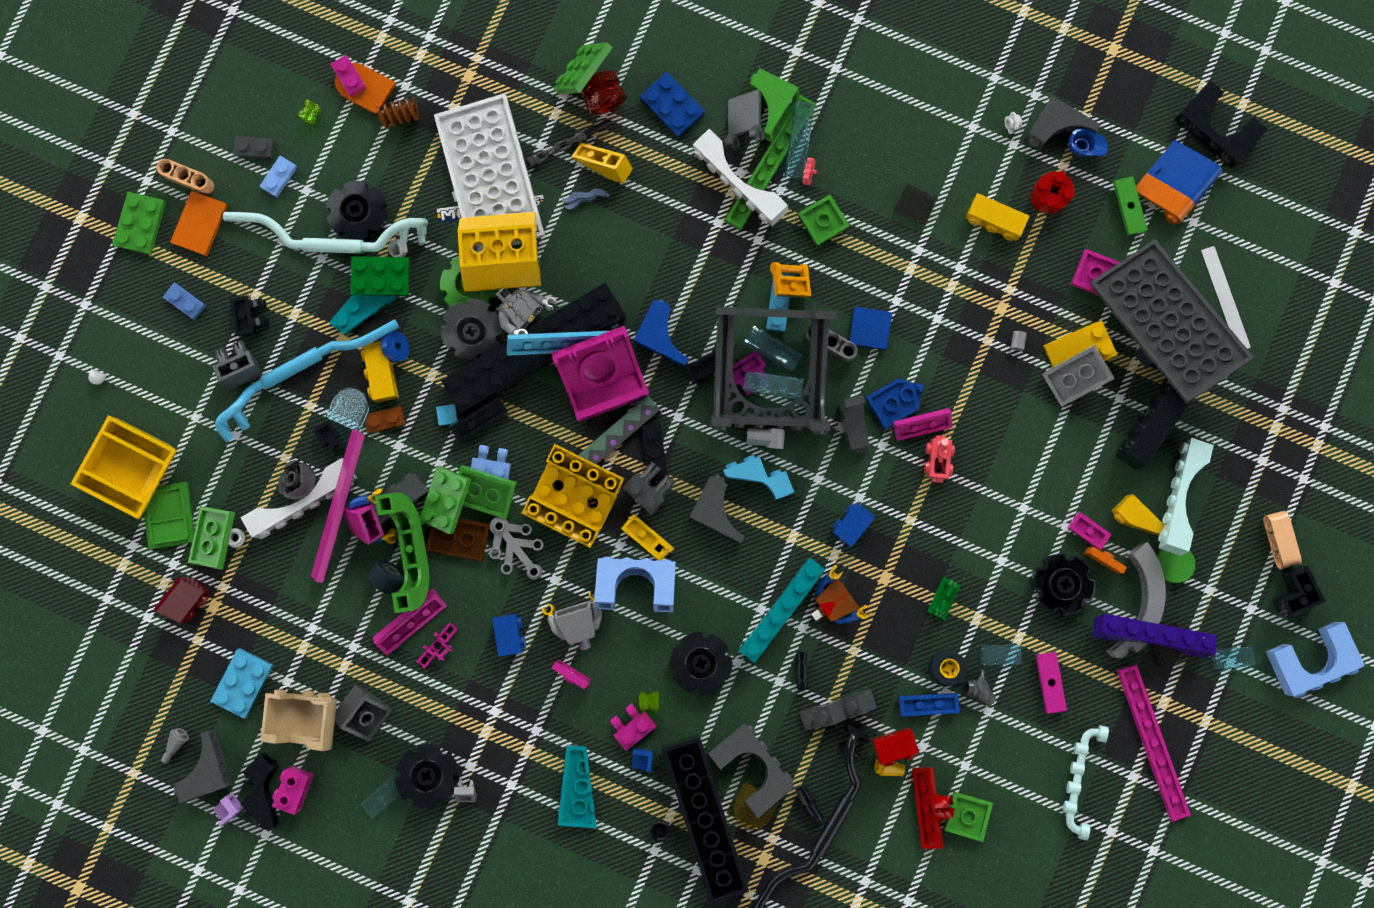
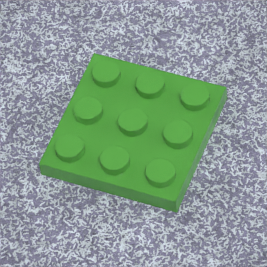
(582, 68)

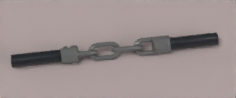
(578, 137)

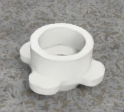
(1013, 122)

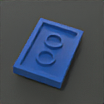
(672, 104)

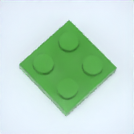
(823, 220)
(970, 816)

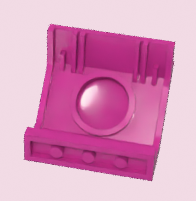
(600, 374)

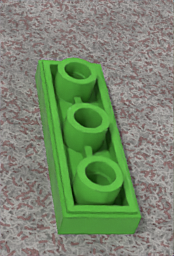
(1128, 195)

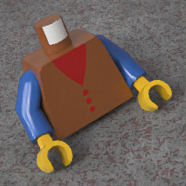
(835, 601)

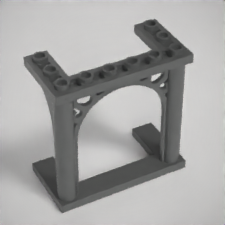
(815, 412)

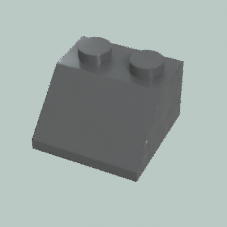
(361, 713)

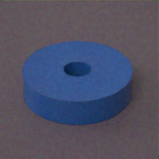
(395, 346)

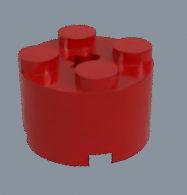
(1062, 193)

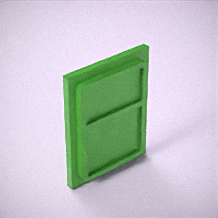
(169, 516)

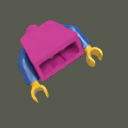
(364, 521)

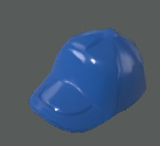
(1087, 143)

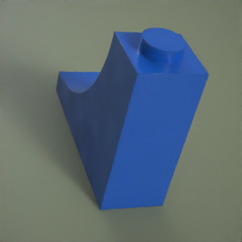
(654, 334)

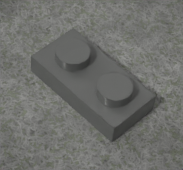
(253, 147)

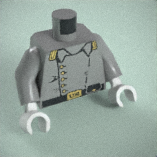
(520, 309)

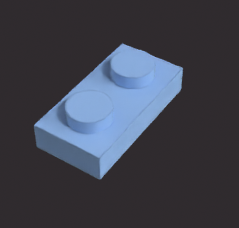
(278, 176)

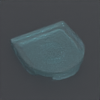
(349, 408)

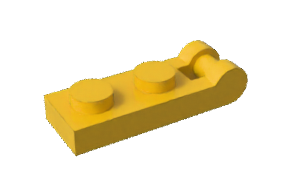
(646, 537)

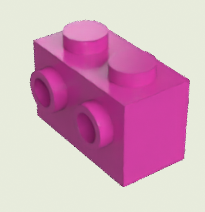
(292, 790)

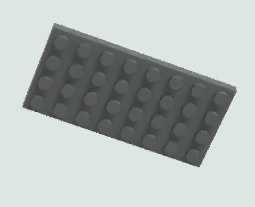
(1171, 321)

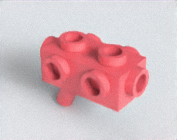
(940, 454)

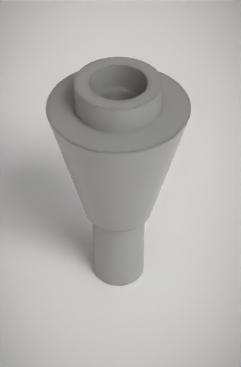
(176, 740)

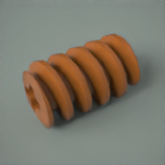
(398, 113)

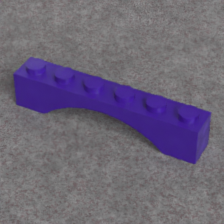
(1183, 640)

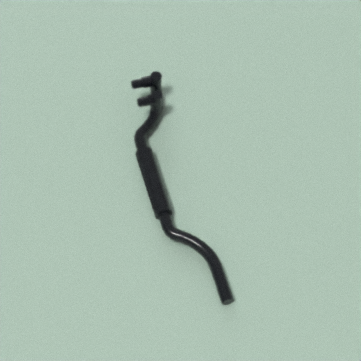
(833, 823)

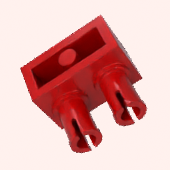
(895, 747)

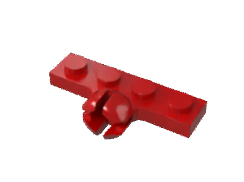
(930, 807)

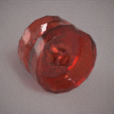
(603, 93)

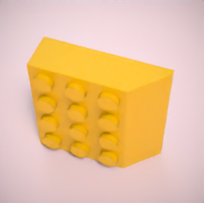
(124, 466)

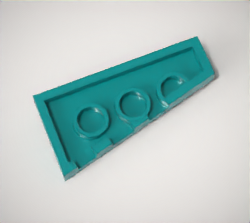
(357, 310)
(576, 797)

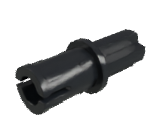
(809, 804)

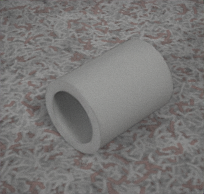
(1018, 340)

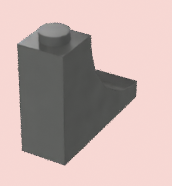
(1056, 119)
(853, 424)
(710, 509)
(209, 772)

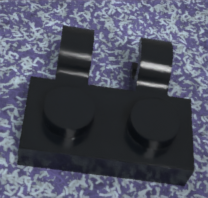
(243, 317)

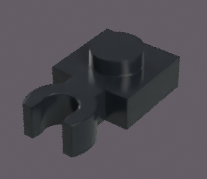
(328, 435)

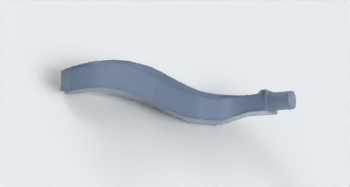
(578, 197)

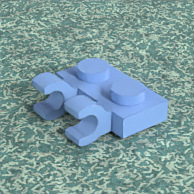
(498, 468)

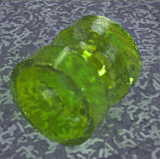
(309, 112)
(649, 701)

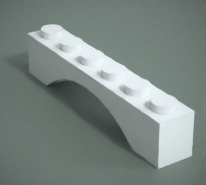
(766, 203)
(262, 521)

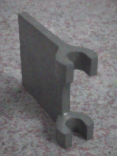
(744, 117)

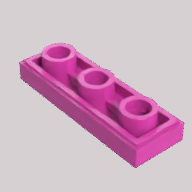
(1053, 694)

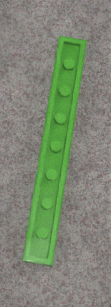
(765, 170)

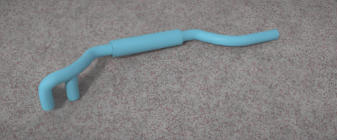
(289, 369)

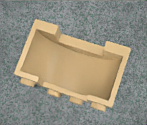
(299, 719)

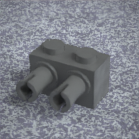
(237, 369)
(646, 494)

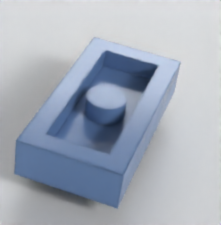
(184, 301)

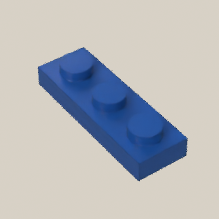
(928, 704)

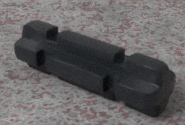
(801, 670)

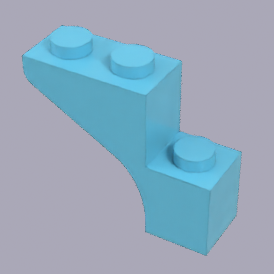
(753, 471)

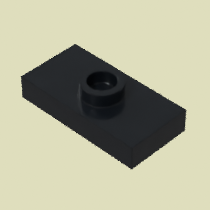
(701, 368)

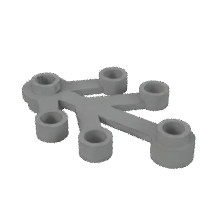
(514, 546)

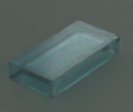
(1001, 654)
(1234, 657)

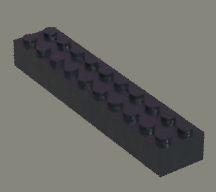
(498, 372)

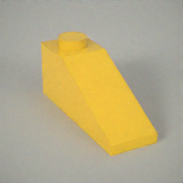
(605, 162)
(1135, 514)

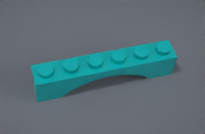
(781, 610)

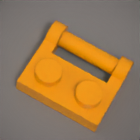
(789, 285)

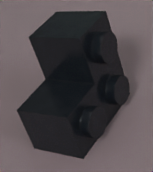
(1302, 593)

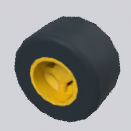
(954, 669)

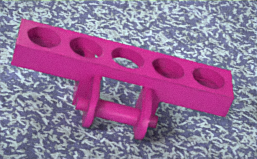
(443, 644)

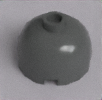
(297, 480)

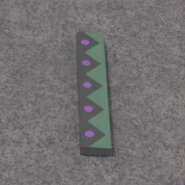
(620, 431)

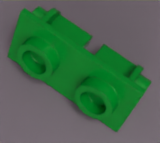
(943, 598)

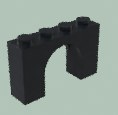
(1227, 148)

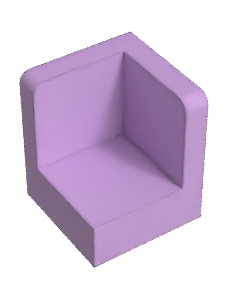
(228, 809)

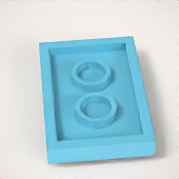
(242, 683)

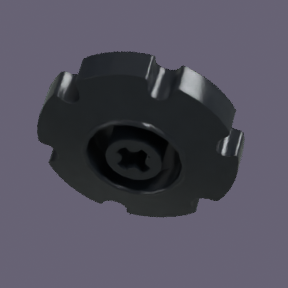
(356, 197)
(1073, 573)
(694, 677)
(411, 780)

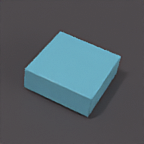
(447, 414)

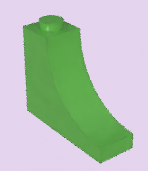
(777, 96)

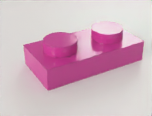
(348, 76)
(1089, 531)

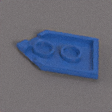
(895, 401)

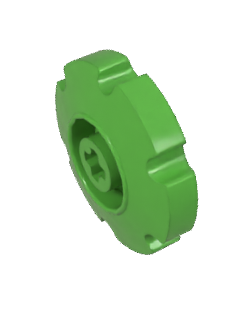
(452, 284)

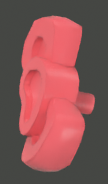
(809, 171)

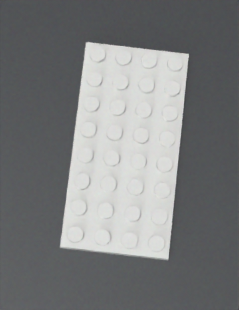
(486, 161)

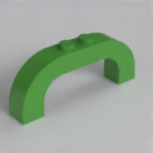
(412, 550)

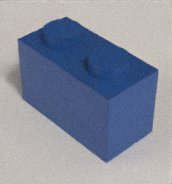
(853, 524)
(509, 634)

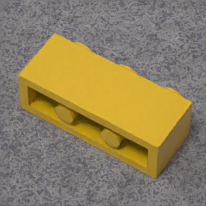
(996, 217)
(379, 373)

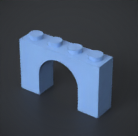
(612, 571)
(1342, 660)

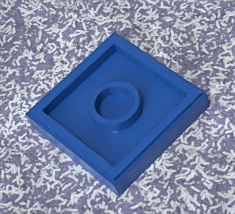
(870, 328)

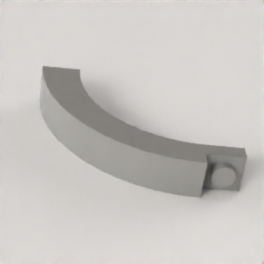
(1153, 594)

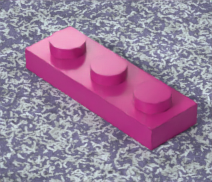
(923, 424)

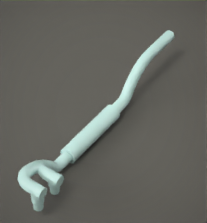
(335, 245)

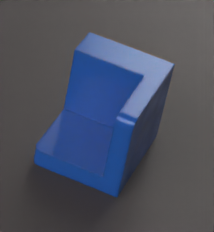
(642, 759)

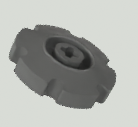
(473, 314)

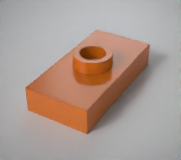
(1105, 559)

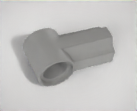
(770, 438)

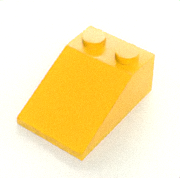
(1080, 340)

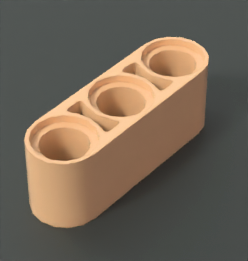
(177, 173)
(1282, 540)

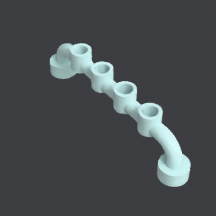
(1074, 788)

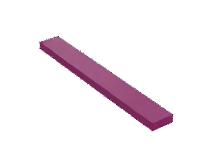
(337, 505)
(1153, 742)

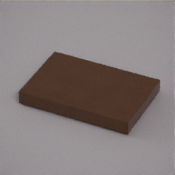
(467, 541)

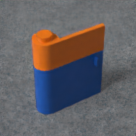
(1178, 181)

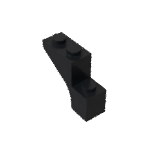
(260, 800)

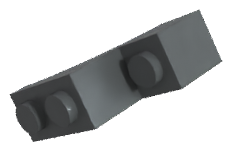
(838, 710)

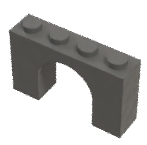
(775, 784)

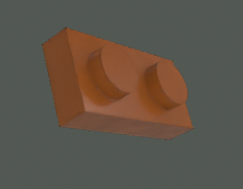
(385, 419)

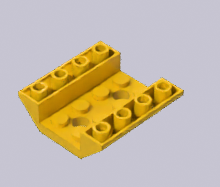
(498, 262)
(569, 508)

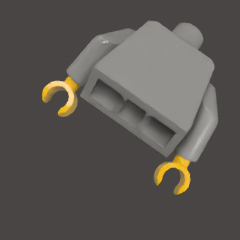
(575, 622)

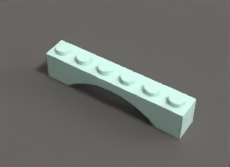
(1177, 533)

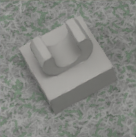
(465, 794)

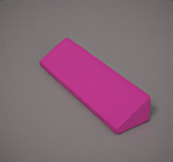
(408, 623)

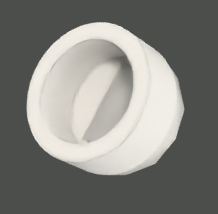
(96, 377)

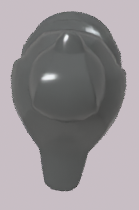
(979, 689)

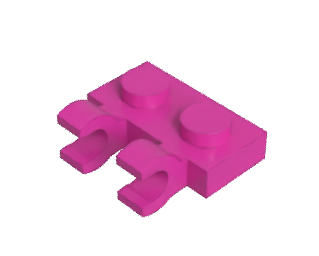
(635, 729)

